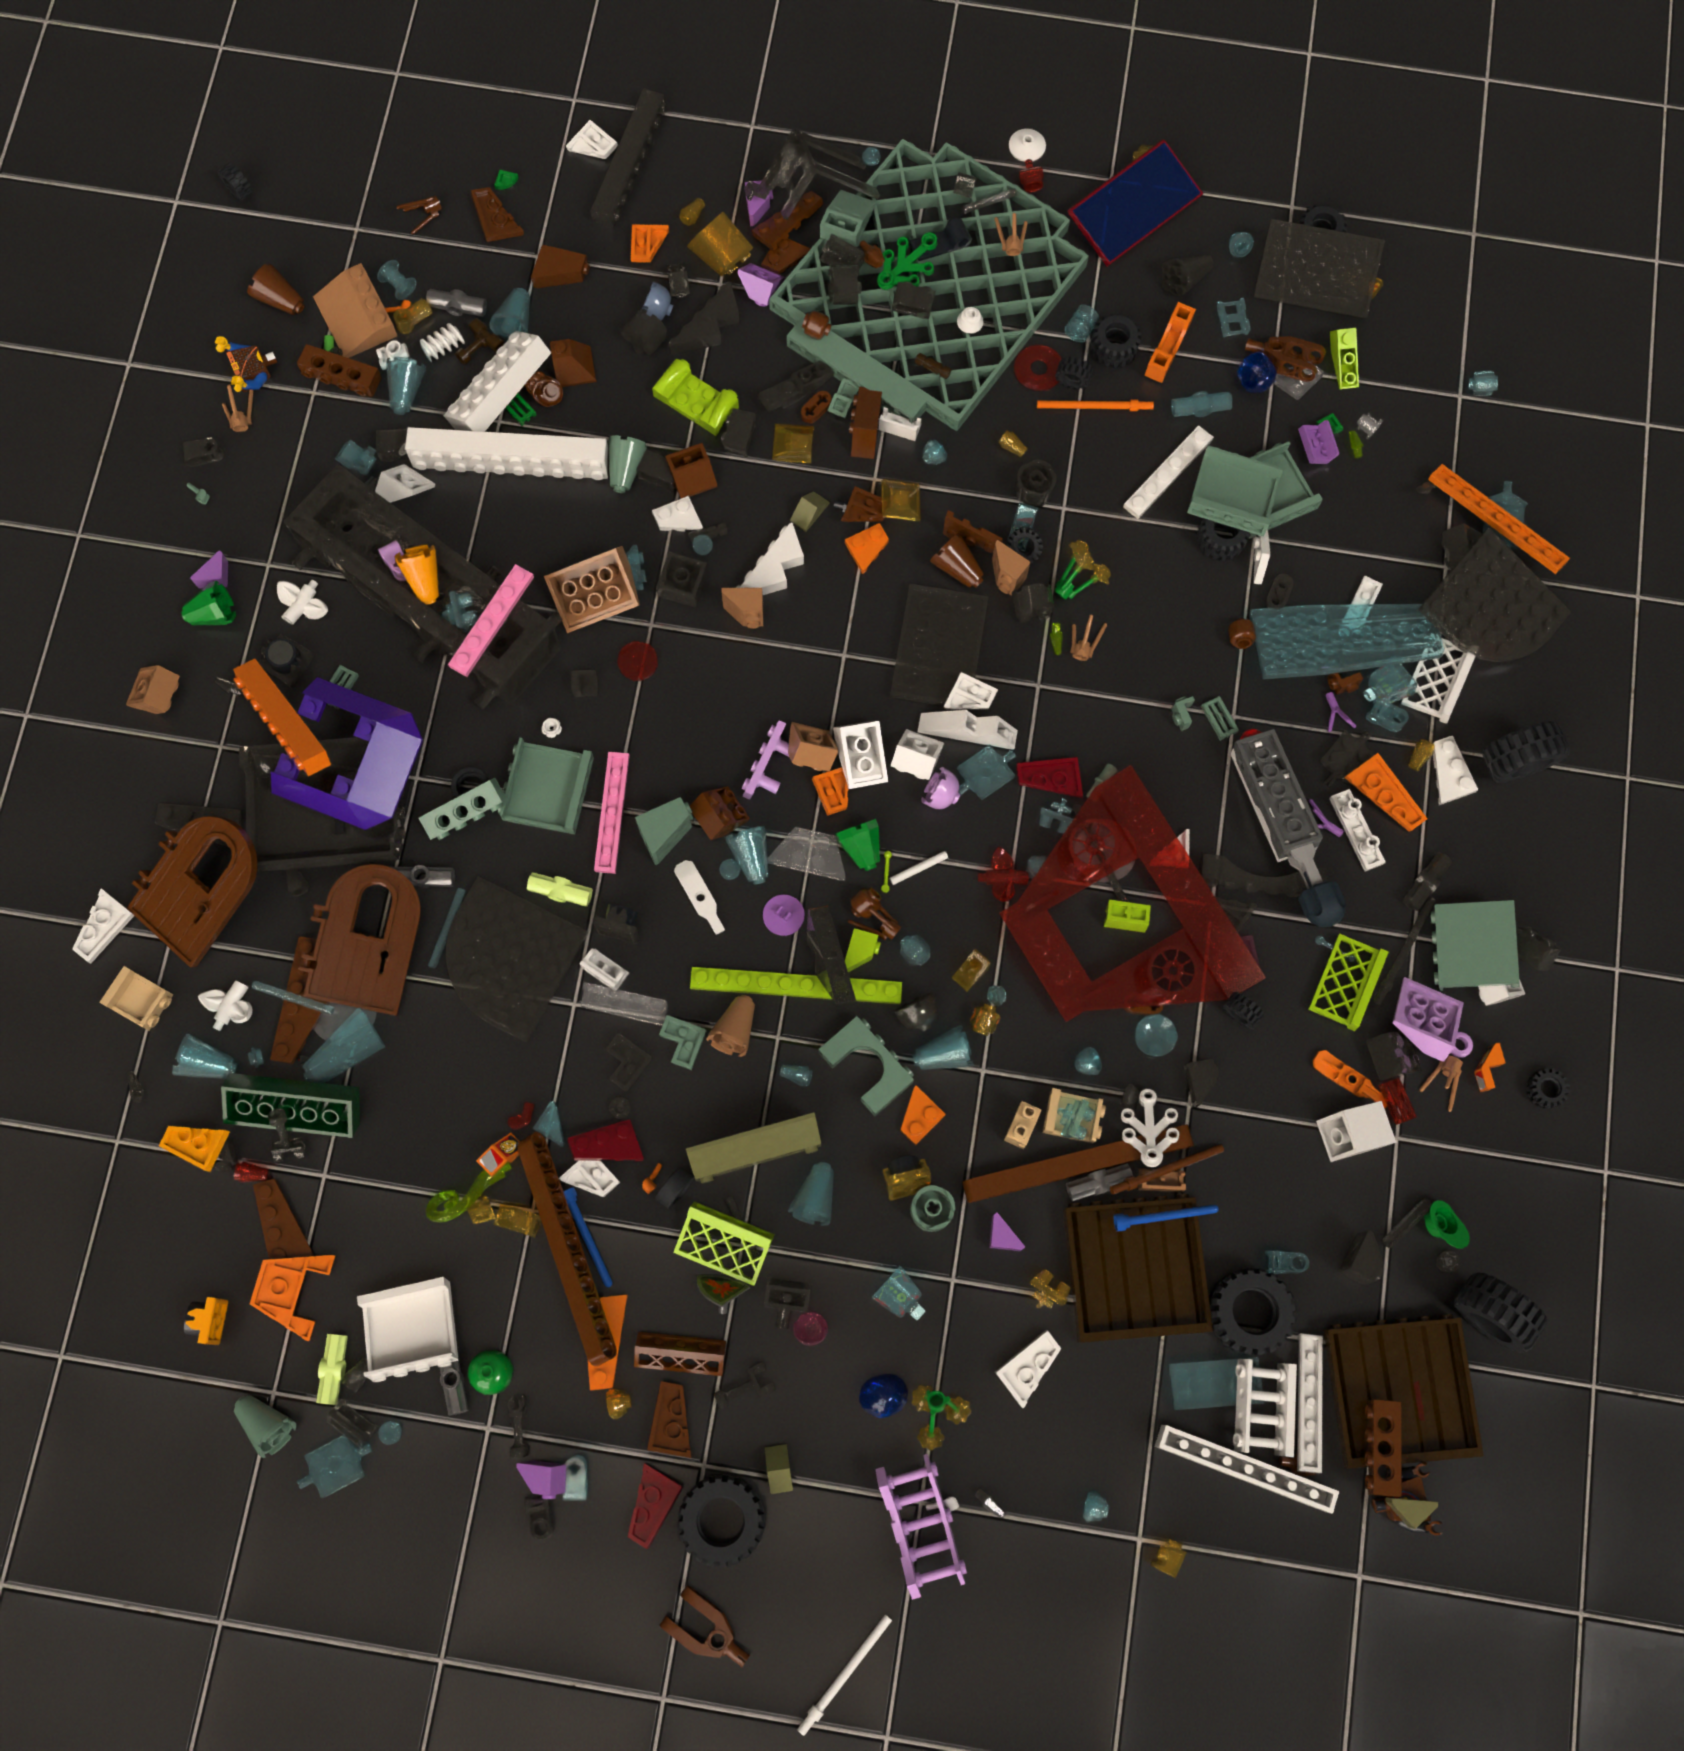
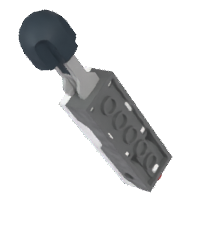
(1287, 820)

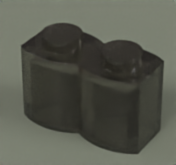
(913, 300)

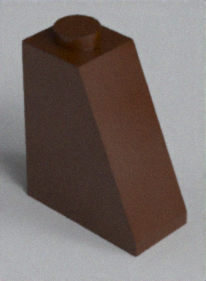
(559, 267)

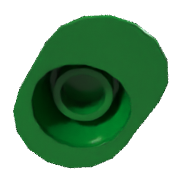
(1444, 1224)

